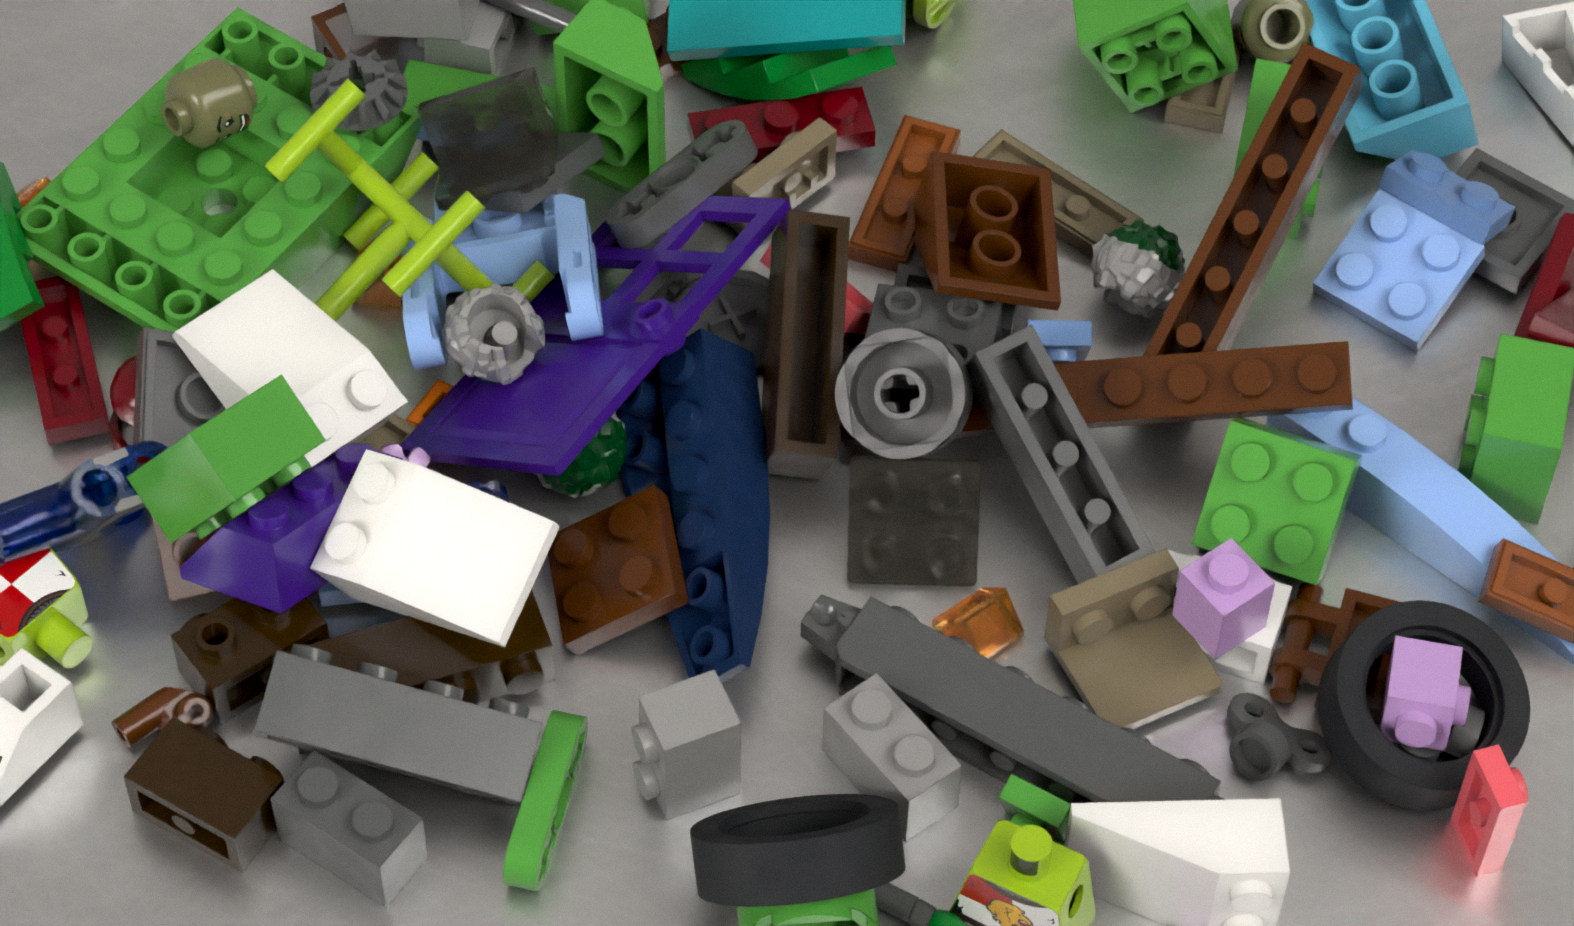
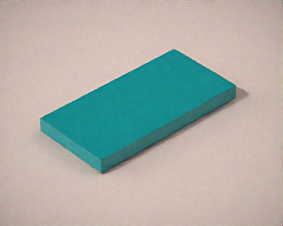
(780, 26)

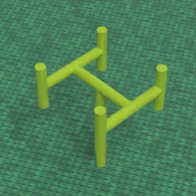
(389, 203)

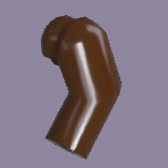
(158, 709)

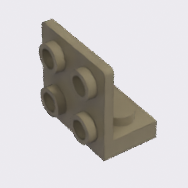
(790, 172)
(1126, 645)

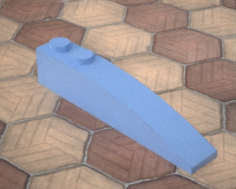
(1420, 500)

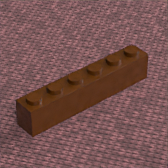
(1260, 205)

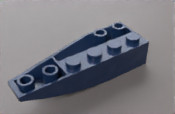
(702, 443)

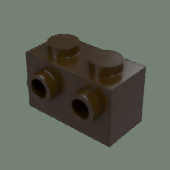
(232, 649)

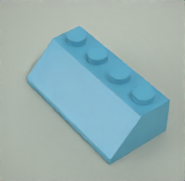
(1407, 76)

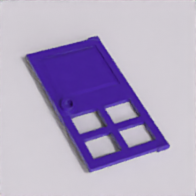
(579, 384)

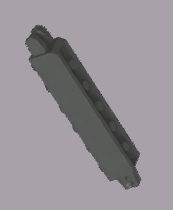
(997, 712)

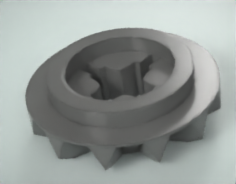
(383, 83)

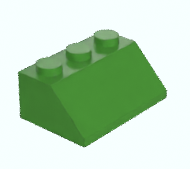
(612, 88)

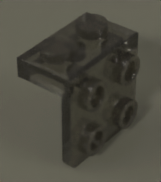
(491, 138)

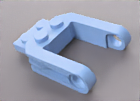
(504, 249)

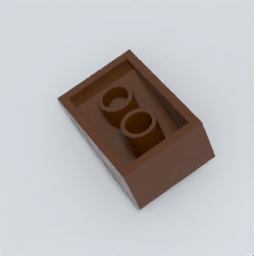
(988, 230)

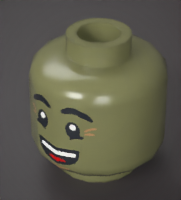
(1271, 28)
(209, 102)

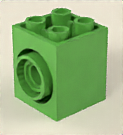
(1155, 45)

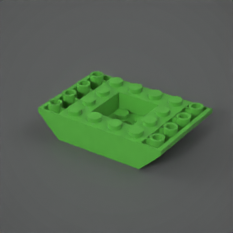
(134, 203)

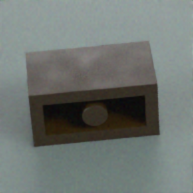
(205, 792)

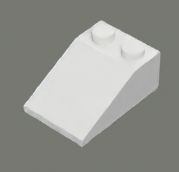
(280, 331)
(433, 548)
(1186, 858)

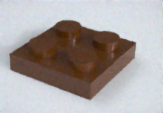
(616, 570)

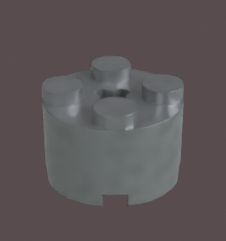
(877, 367)

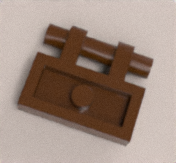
(1307, 618)

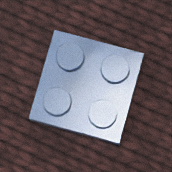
(1398, 269)

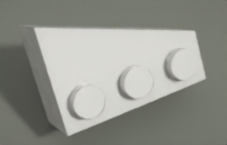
(1541, 57)

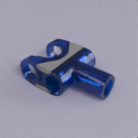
(78, 508)

